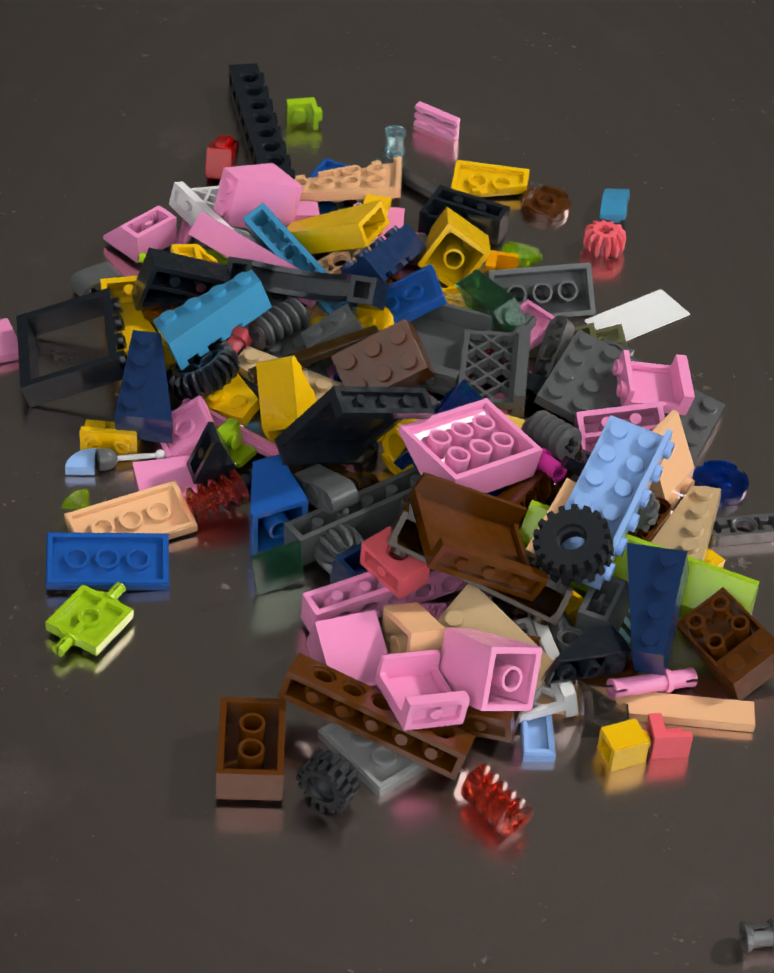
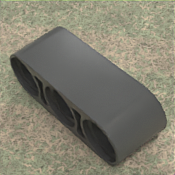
(327, 489)

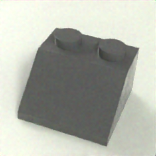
(337, 324)

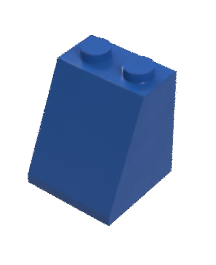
(274, 501)

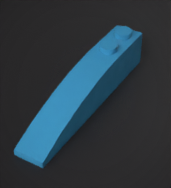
(278, 240)

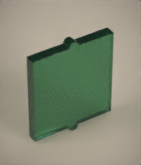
(277, 567)

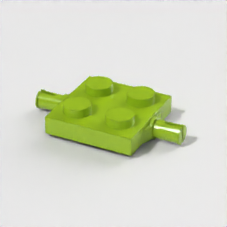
(89, 619)

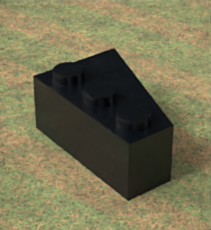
(482, 213)
(174, 279)

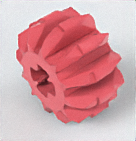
(604, 239)

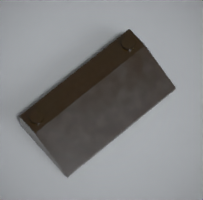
(545, 608)

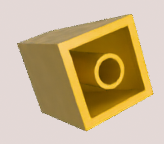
(454, 248)

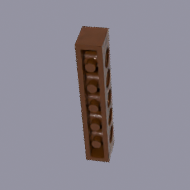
(370, 716)

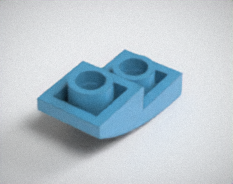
(614, 204)

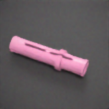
(651, 683)

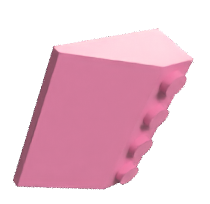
(472, 447)

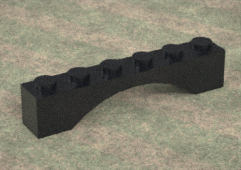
(315, 286)

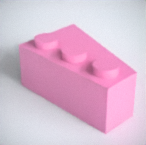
(593, 421)

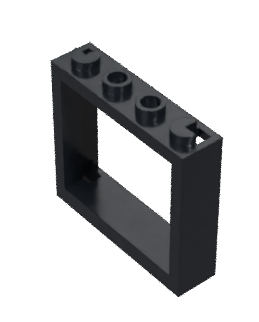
(79, 377)

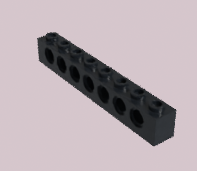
(257, 117)

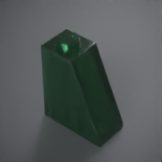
(488, 297)

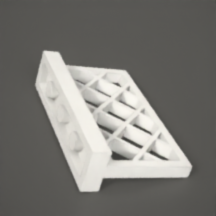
(191, 201)
(563, 693)

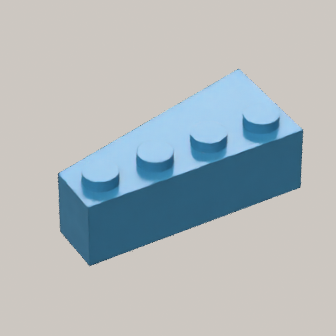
(212, 316)

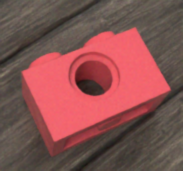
(395, 572)

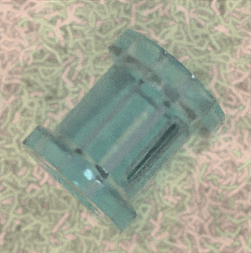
(394, 144)

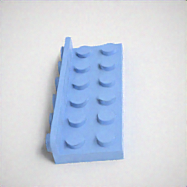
(619, 482)

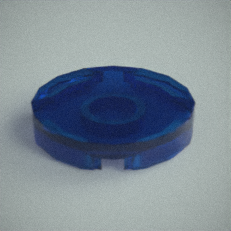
(724, 476)

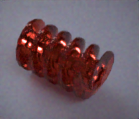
(216, 495)
(495, 801)

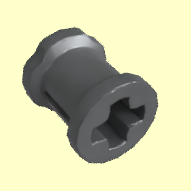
(756, 935)

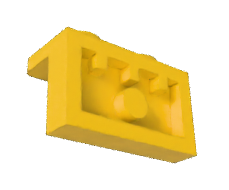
(104, 435)

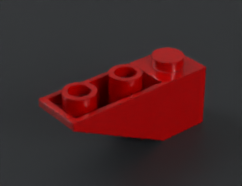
(220, 154)

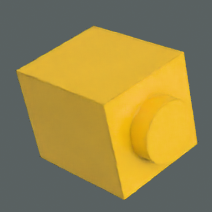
(623, 744)

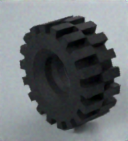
(576, 563)

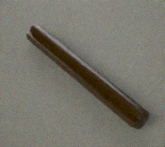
(324, 350)

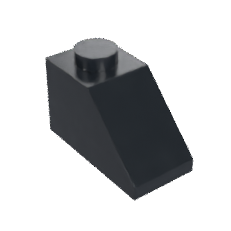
(210, 457)

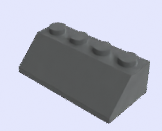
(555, 288)

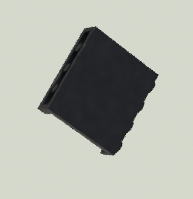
(347, 424)

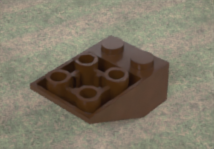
(730, 643)

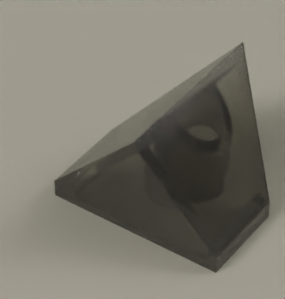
(597, 710)

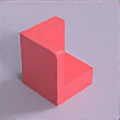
(667, 742)

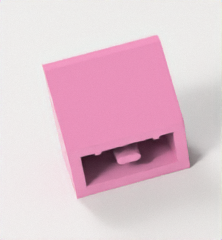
(150, 230)

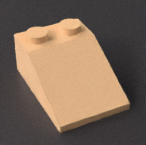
(679, 469)

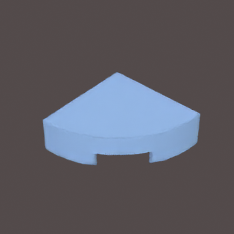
(81, 463)

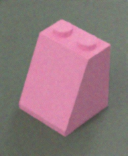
(251, 185)
(349, 645)
(490, 668)

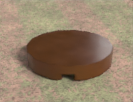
(545, 204)

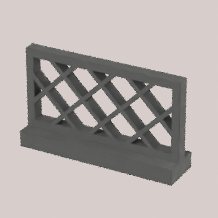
(519, 360)

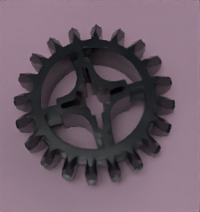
(204, 373)

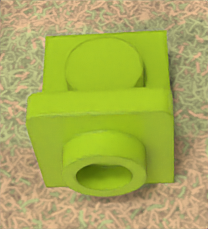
(303, 111)
(232, 435)

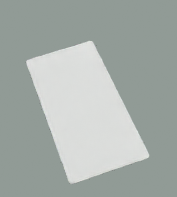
(641, 314)

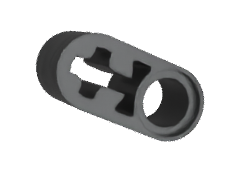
(88, 279)

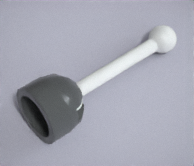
(107, 458)

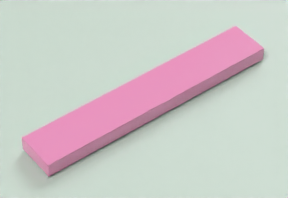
(233, 244)

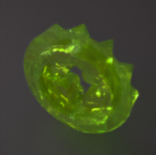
(524, 251)

